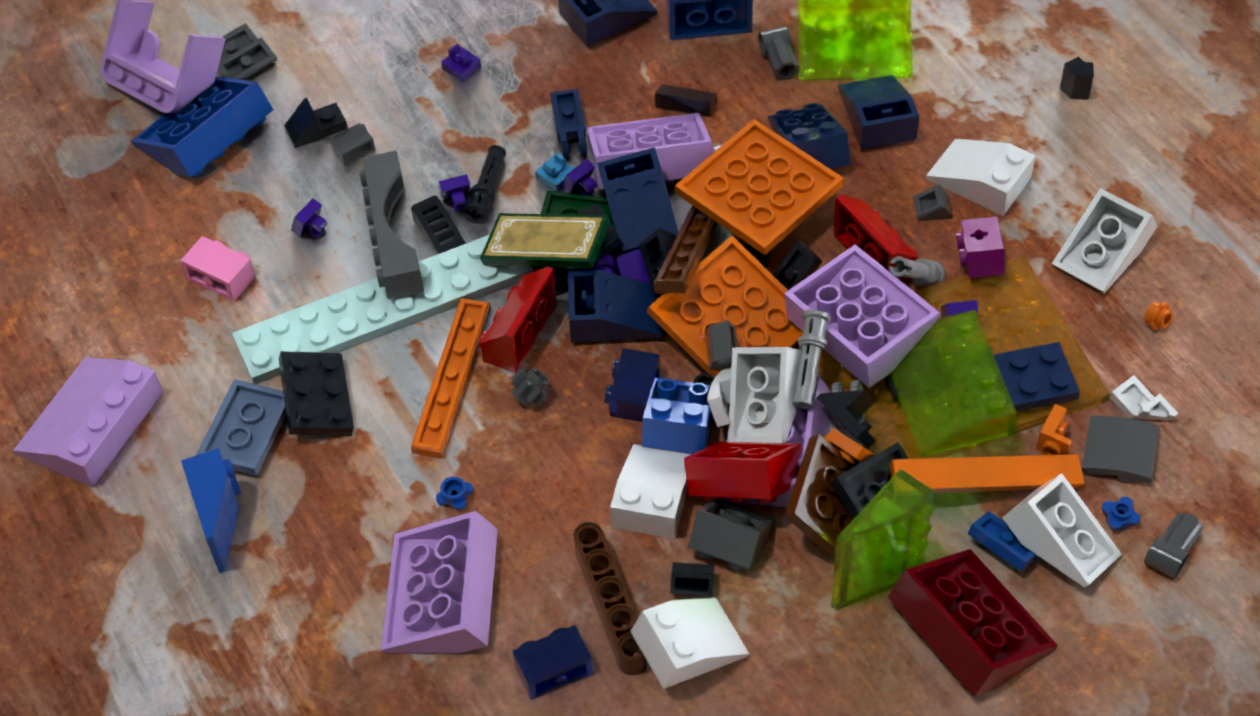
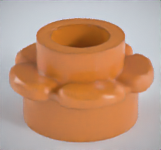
(1158, 315)

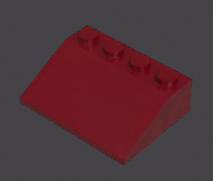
(970, 620)

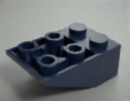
(602, 18)
(880, 111)
(815, 133)
(637, 197)
(610, 307)

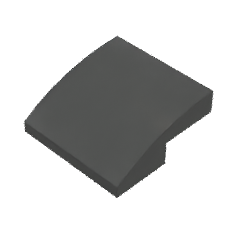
(244, 54)
(1121, 448)

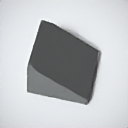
(933, 204)

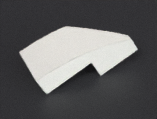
(720, 397)
(1139, 403)

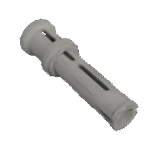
(921, 271)
(812, 344)

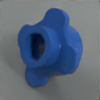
(452, 485)
(1120, 521)

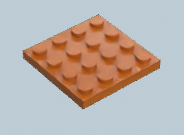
(759, 186)
(731, 288)

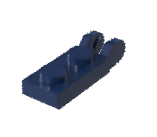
(569, 120)

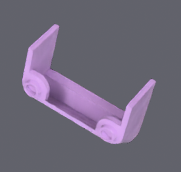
(133, 64)

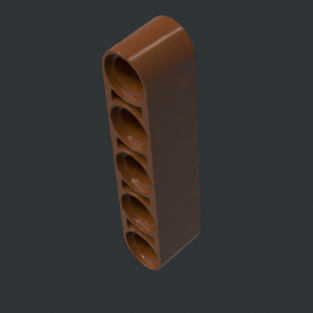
(605, 584)

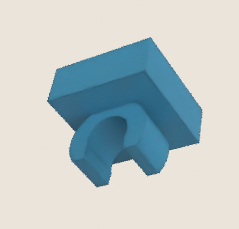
(553, 172)

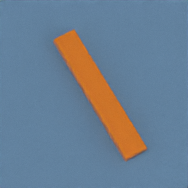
(450, 378)
(991, 473)

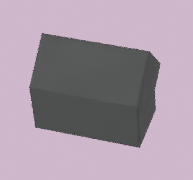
(352, 143)
(720, 341)

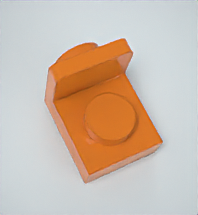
(1051, 437)
(847, 447)

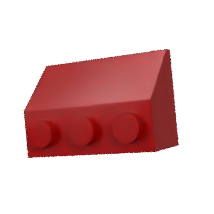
(864, 227)
(520, 320)
(742, 470)

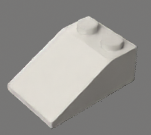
(984, 172)
(1105, 241)
(762, 393)
(650, 492)
(1063, 531)
(687, 639)

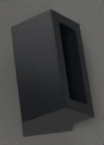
(1077, 79)
(692, 579)

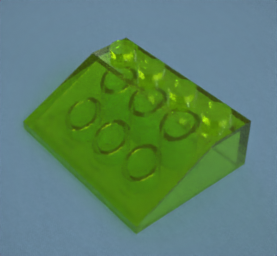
(854, 39)
(953, 387)
(883, 541)

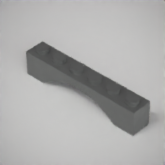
(398, 261)

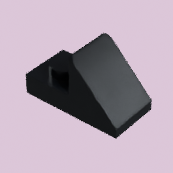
(310, 125)
(797, 265)
(848, 410)

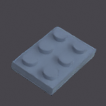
(246, 425)

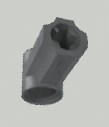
(777, 46)
(1171, 550)

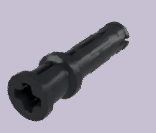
(478, 202)

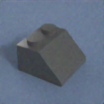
(730, 533)

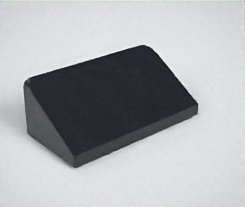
(685, 100)

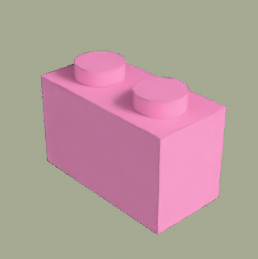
(218, 268)

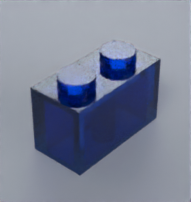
(632, 384)
(552, 661)

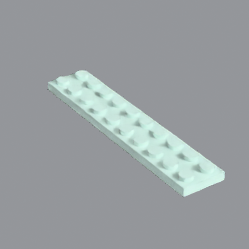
(367, 312)

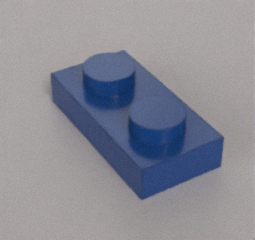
(999, 538)

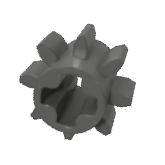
(530, 386)

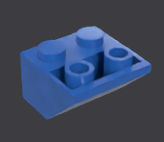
(677, 416)

